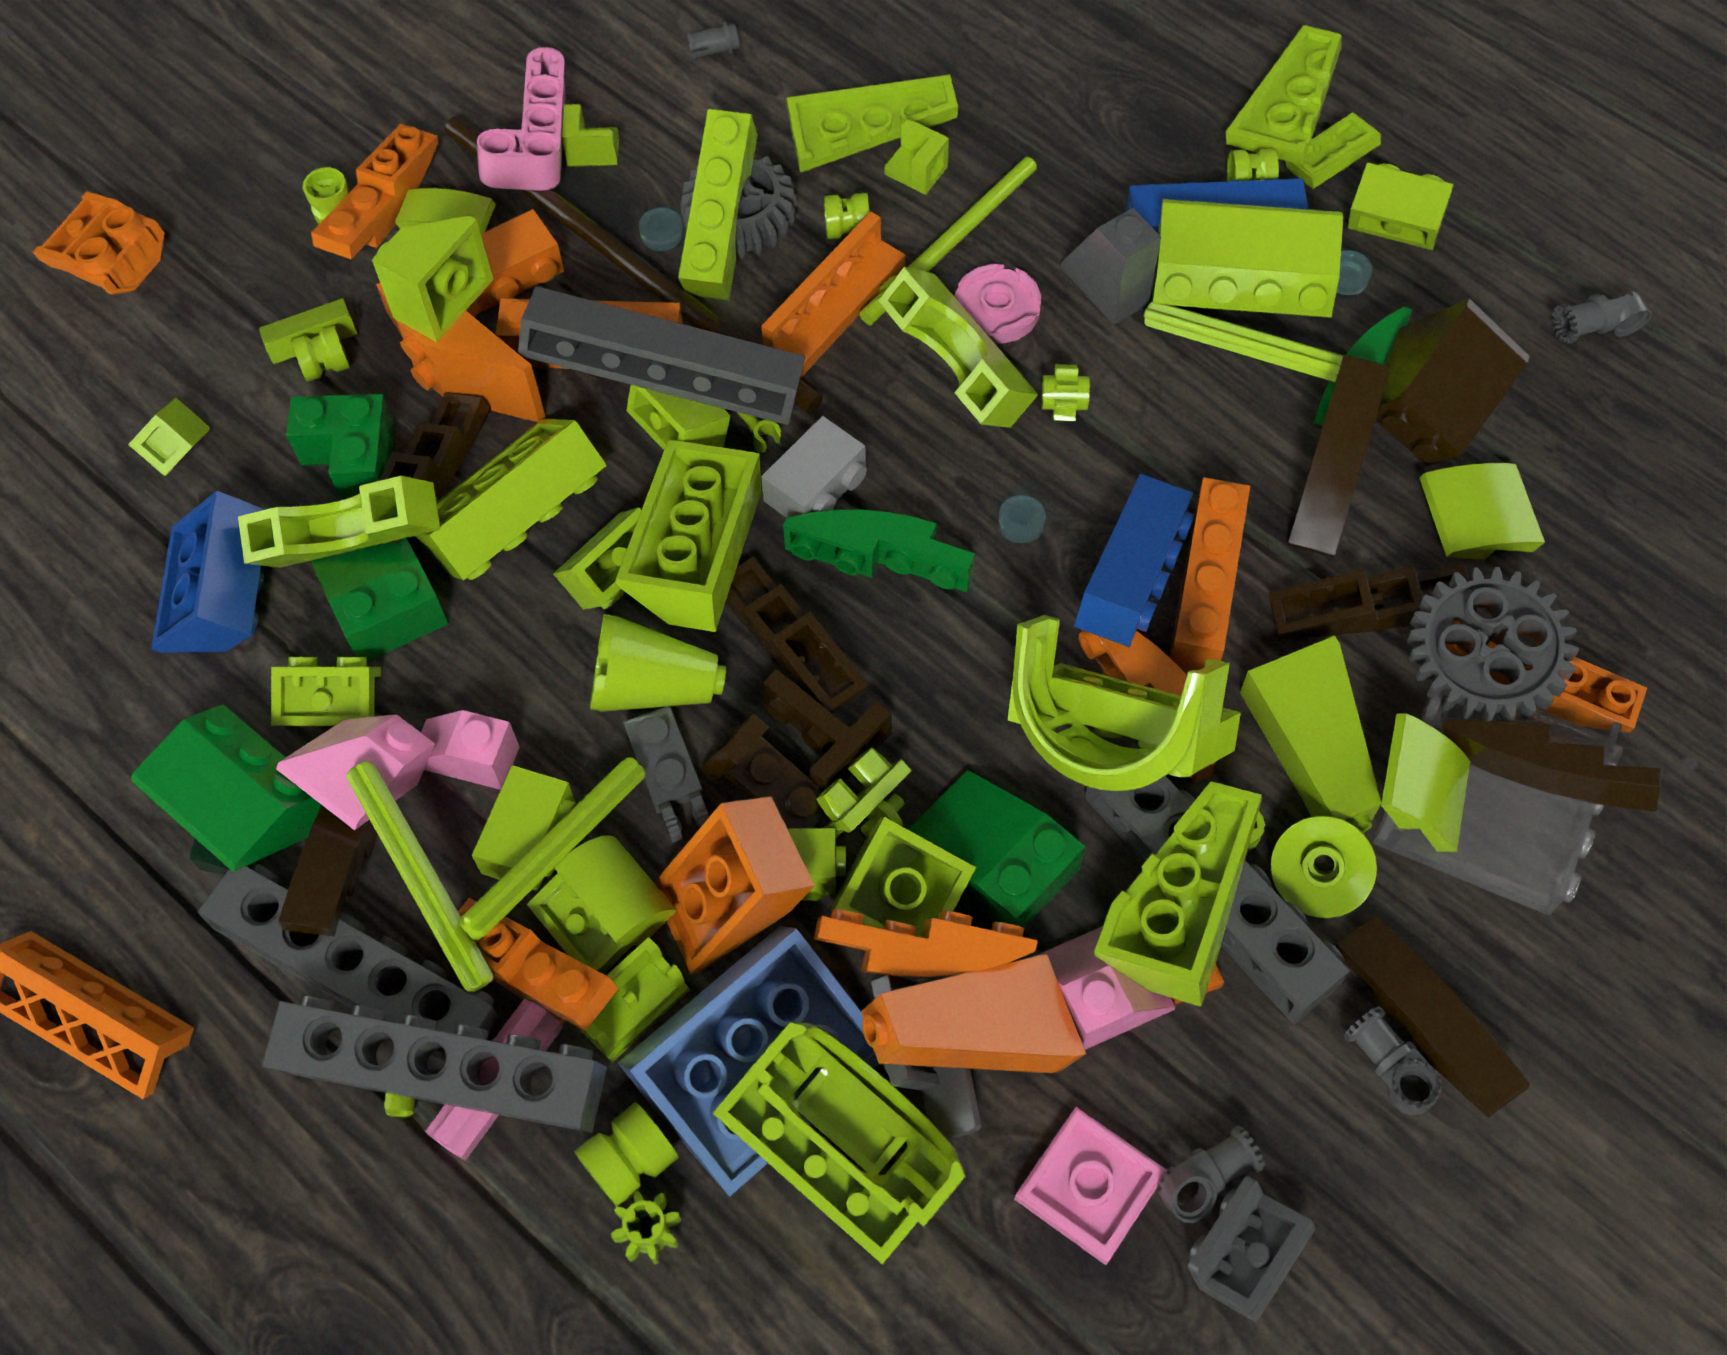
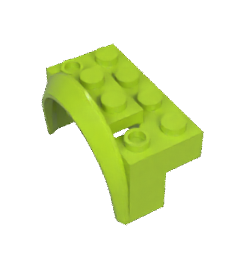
(1174, 730)
(862, 1118)

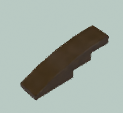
(442, 445)
(1338, 455)
(1356, 602)
(793, 638)
(1570, 770)
(326, 874)
(1434, 1017)

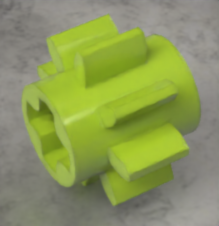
(1065, 392)
(631, 1224)

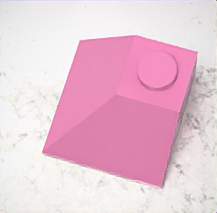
(385, 741)
(1098, 995)

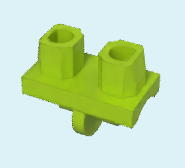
(878, 779)

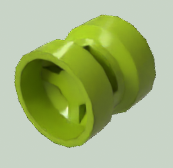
(1252, 167)
(324, 191)
(844, 214)
(320, 353)

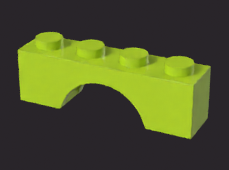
(711, 229)
(987, 379)
(377, 515)

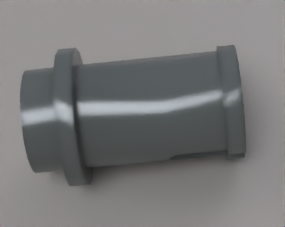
(713, 41)

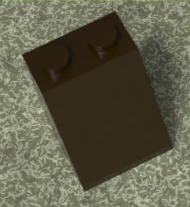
(1447, 380)

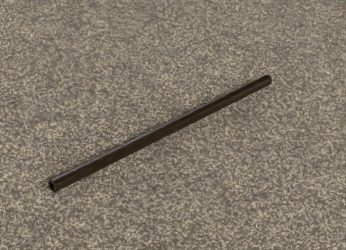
(626, 259)

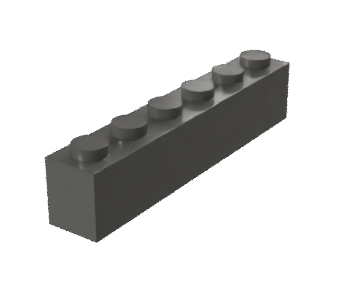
(660, 355)

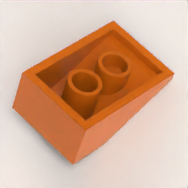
(475, 364)
(732, 881)

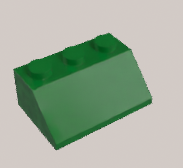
(226, 788)

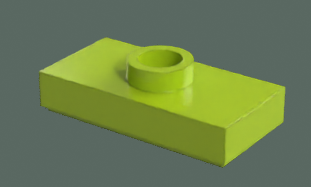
(1336, 150)

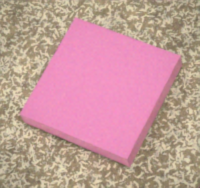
(1090, 1185)

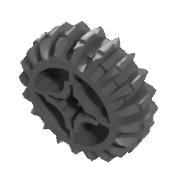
(764, 207)

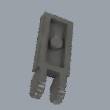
(667, 767)

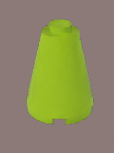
(650, 669)

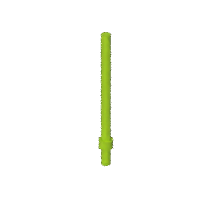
(957, 231)

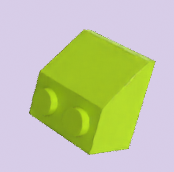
(433, 273)
(901, 879)

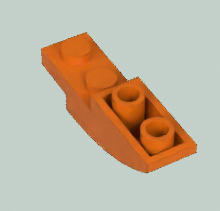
(374, 203)
(1139, 664)
(1591, 696)
(946, 946)
(543, 973)

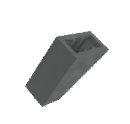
(1116, 265)

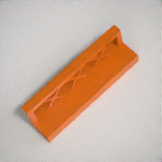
(834, 293)
(92, 998)

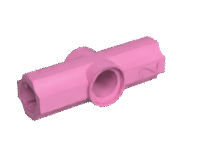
(463, 1128)

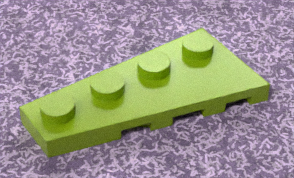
(1290, 98)
(856, 119)

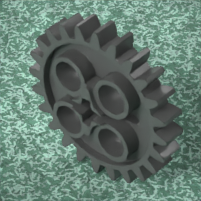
(1515, 613)

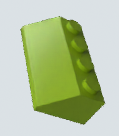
(1248, 258)
(510, 496)
(692, 533)

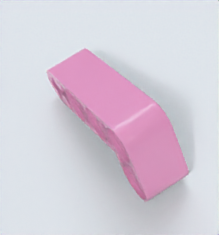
(531, 155)

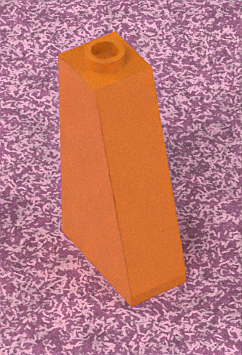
(978, 1020)

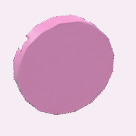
(1000, 301)

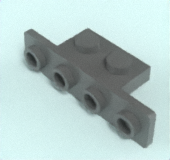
(945, 1090)

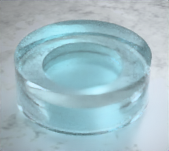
(661, 229)
(1354, 273)
(1021, 519)

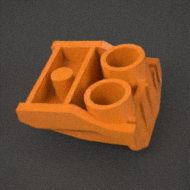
(105, 244)

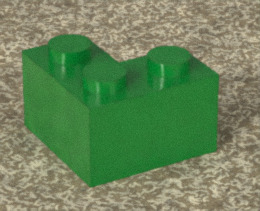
(344, 432)

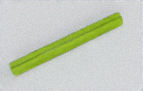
(1244, 341)
(551, 849)
(419, 876)

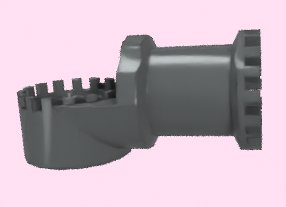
(1601, 315)
(1394, 1060)
(1212, 1172)

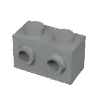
(815, 471)

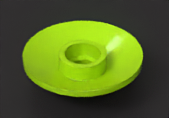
(1321, 892)

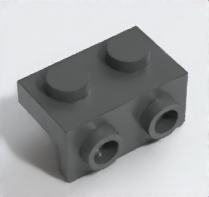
(1248, 1249)

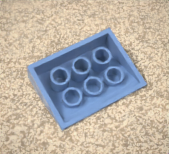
(723, 1032)

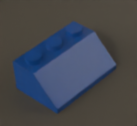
(205, 584)

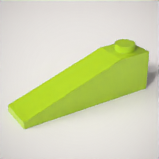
(1178, 908)

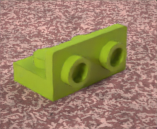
(322, 695)

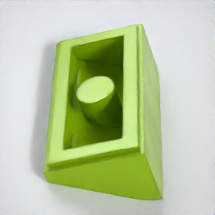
(278, 335)

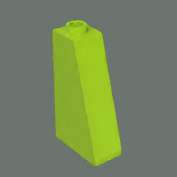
(1316, 731)

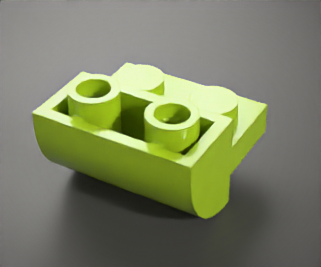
(600, 903)

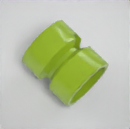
(627, 1153)

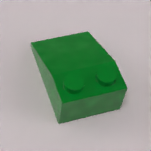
(379, 597)
(1015, 847)

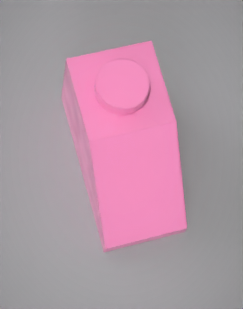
(471, 747)

